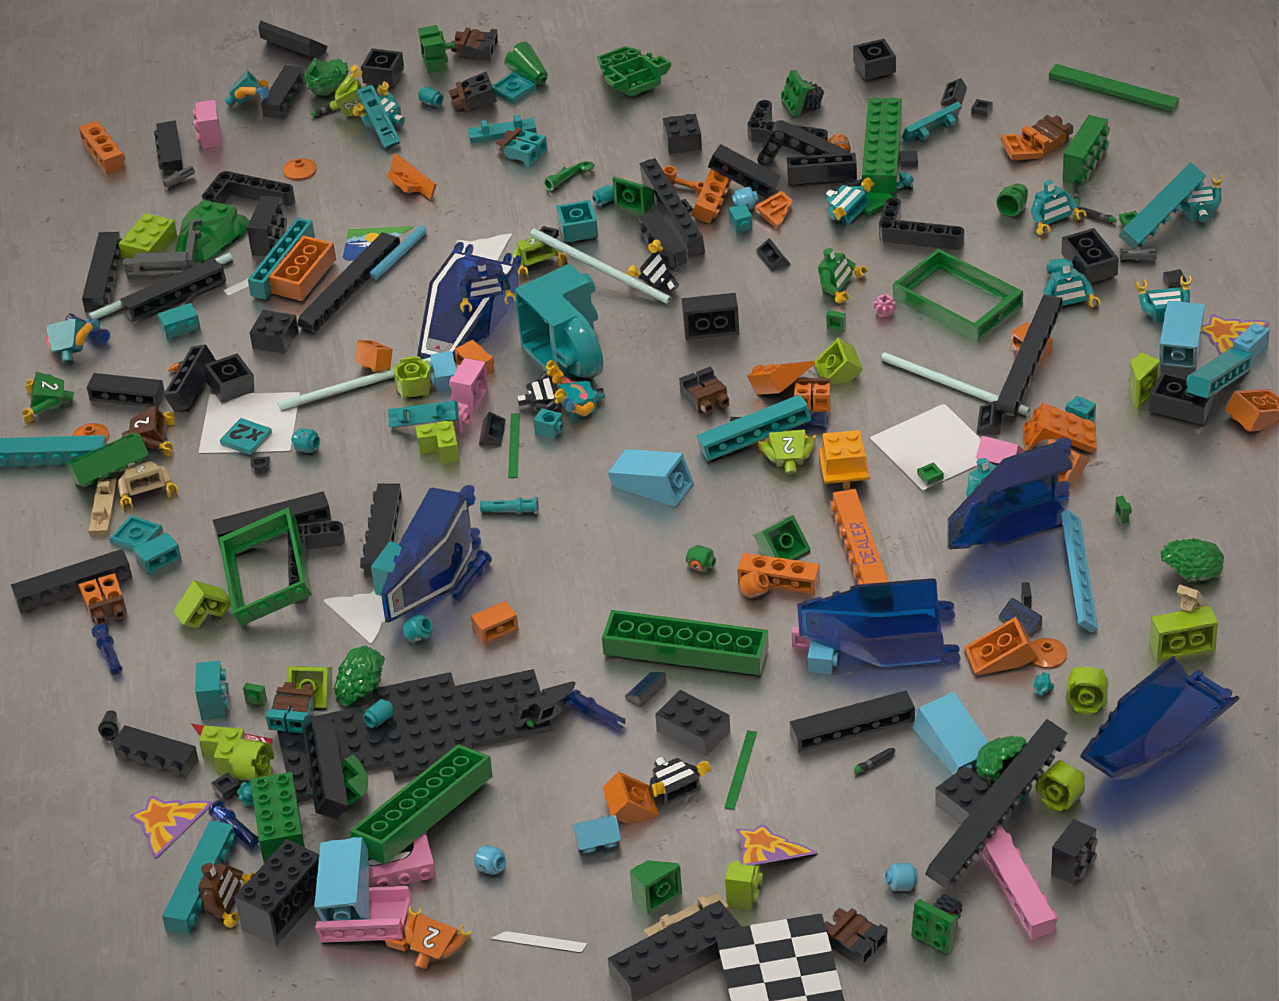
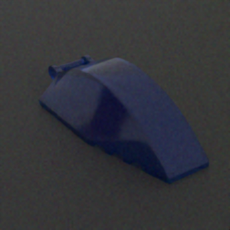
(1156, 721)

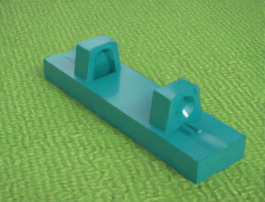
(378, 116)
(921, 128)
(496, 131)
(423, 414)

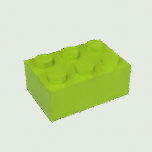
(148, 235)
(1183, 633)

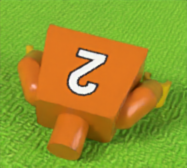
(432, 938)

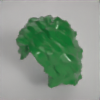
(326, 76)
(1194, 559)
(358, 674)
(997, 756)

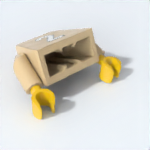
(144, 478)

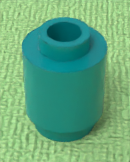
(430, 96)
(603, 195)
(1054, 265)
(378, 713)

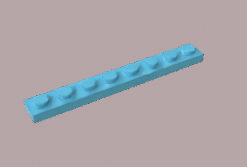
(1079, 571)

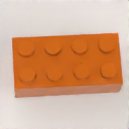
(302, 268)

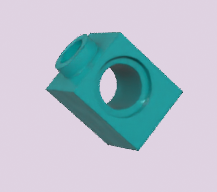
(548, 423)

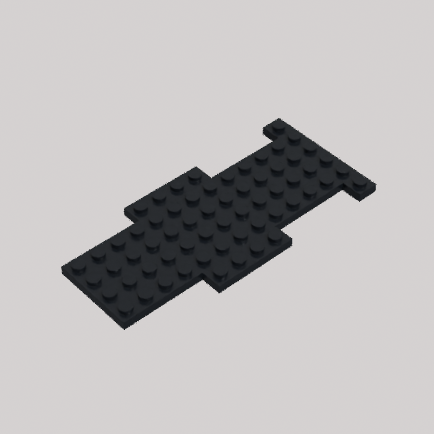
(425, 725)

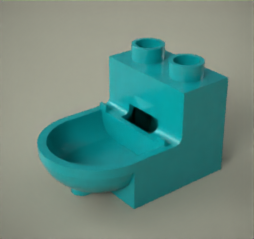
(558, 322)

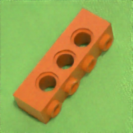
(102, 147)
(710, 197)
(782, 573)

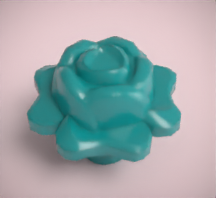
(906, 179)
(1042, 683)
(245, 794)

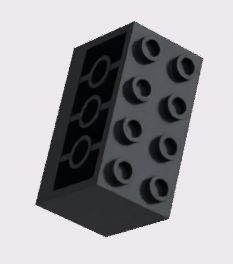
(279, 893)

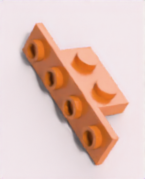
(410, 178)

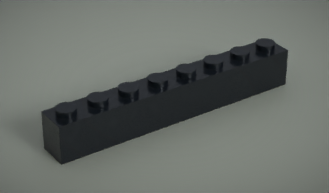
(672, 207)

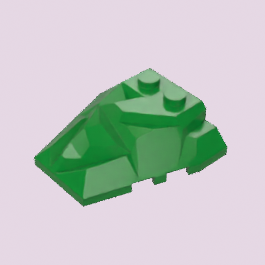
(632, 71)
(218, 228)

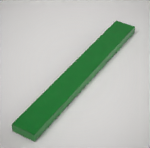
(1114, 87)

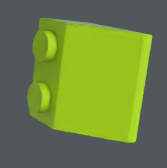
(839, 363)
(1143, 377)
(317, 676)

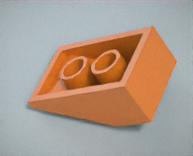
(776, 377)
(1254, 408)
(1001, 649)

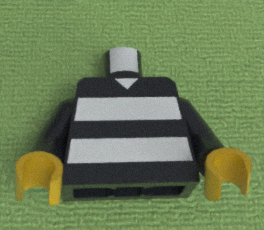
(659, 268)
(543, 393)
(676, 779)

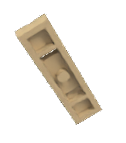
(103, 507)
(1190, 599)
(666, 921)

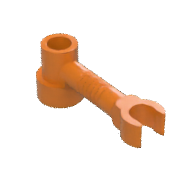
(671, 173)

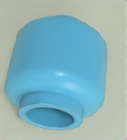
(745, 196)
(490, 860)
(901, 877)

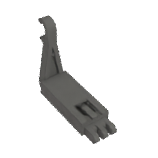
(165, 262)

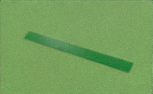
(514, 445)
(740, 769)

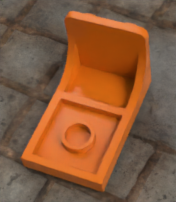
(1053, 423)

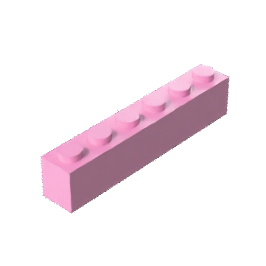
(1018, 885)

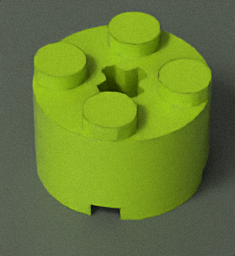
(412, 377)
(1087, 689)
(251, 760)
(1060, 786)

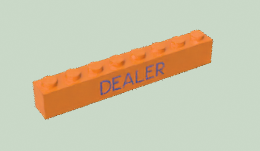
(857, 537)

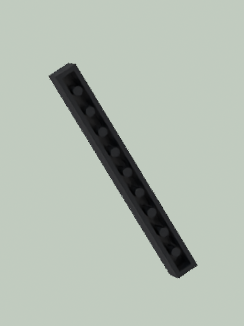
(996, 804)

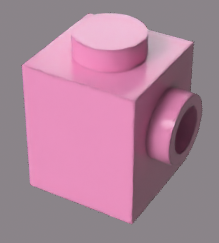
(464, 418)

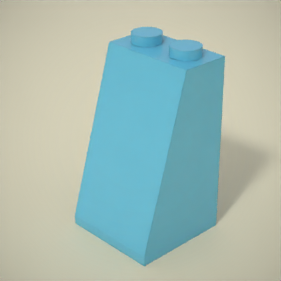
(1181, 334)
(652, 475)
(950, 732)
(343, 880)

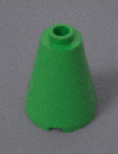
(526, 63)

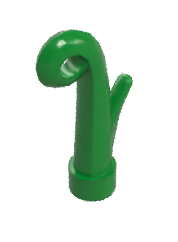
(553, 181)

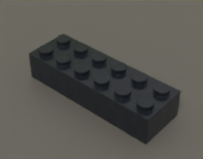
(670, 952)

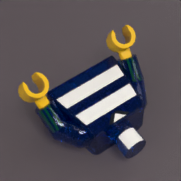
(484, 282)

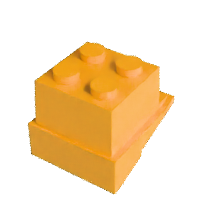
(843, 458)

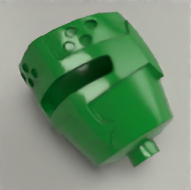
(1012, 199)

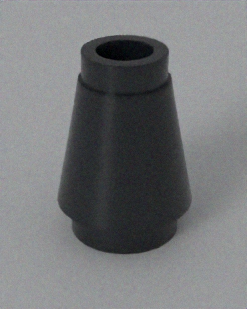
(109, 725)

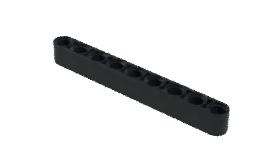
(347, 283)
(1029, 355)

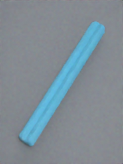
(398, 252)

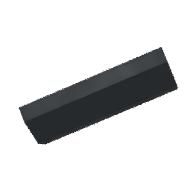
(291, 40)

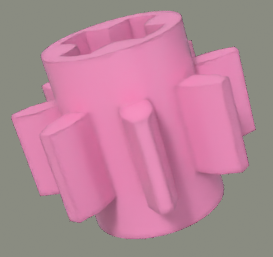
(884, 305)

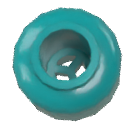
(305, 440)
(417, 628)

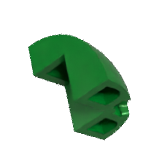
(354, 779)

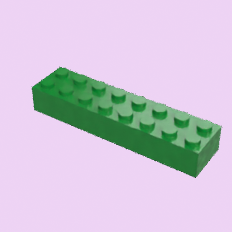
(882, 143)
(685, 642)
(423, 802)

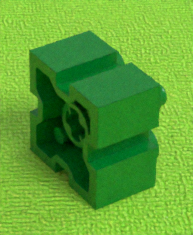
(433, 48)

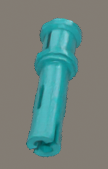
(519, 506)

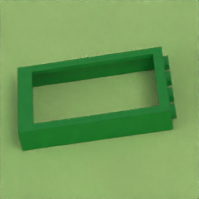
(1011, 296)
(252, 536)

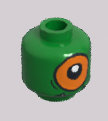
(700, 558)

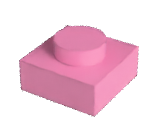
(799, 641)

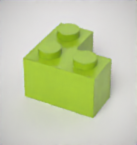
(438, 438)
(200, 601)
(220, 744)
(742, 885)

